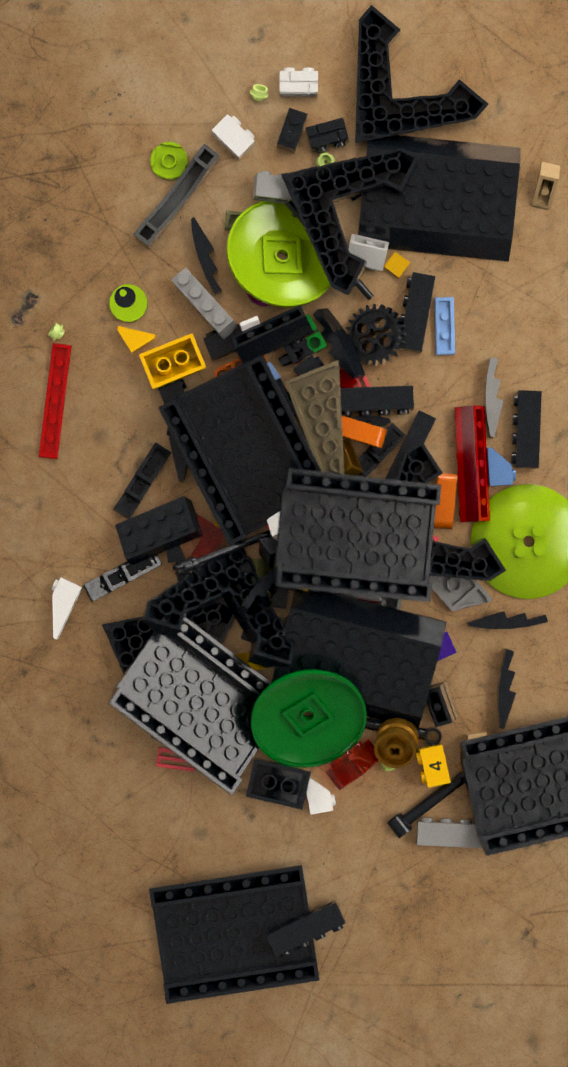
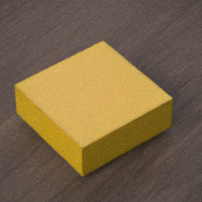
(397, 264)

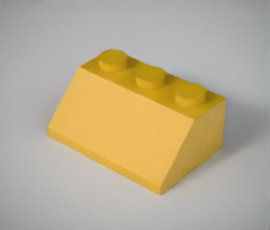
(172, 361)

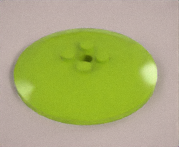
(253, 258)
(522, 513)

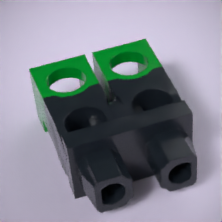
(302, 349)

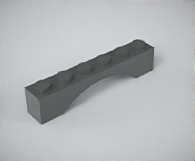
(179, 194)

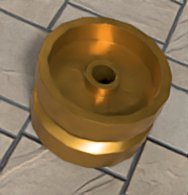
(396, 743)

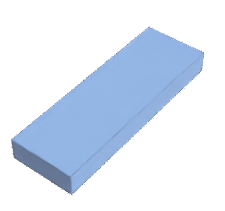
(444, 326)

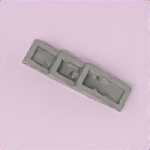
(492, 404)

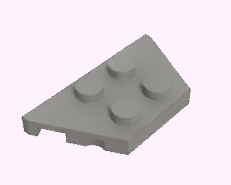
(459, 592)

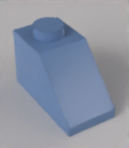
(499, 470)

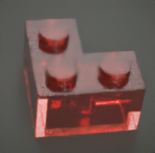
(211, 538)
(352, 764)

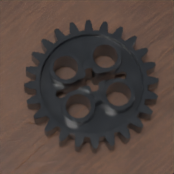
(372, 317)

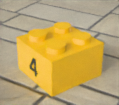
(433, 765)

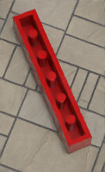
(472, 463)

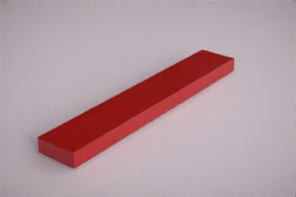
(55, 401)

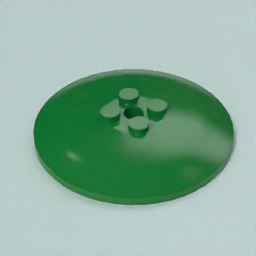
(310, 740)

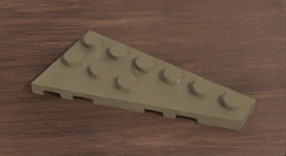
(318, 407)

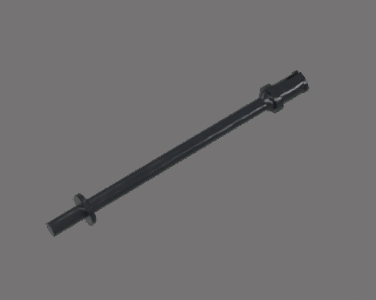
(192, 563)

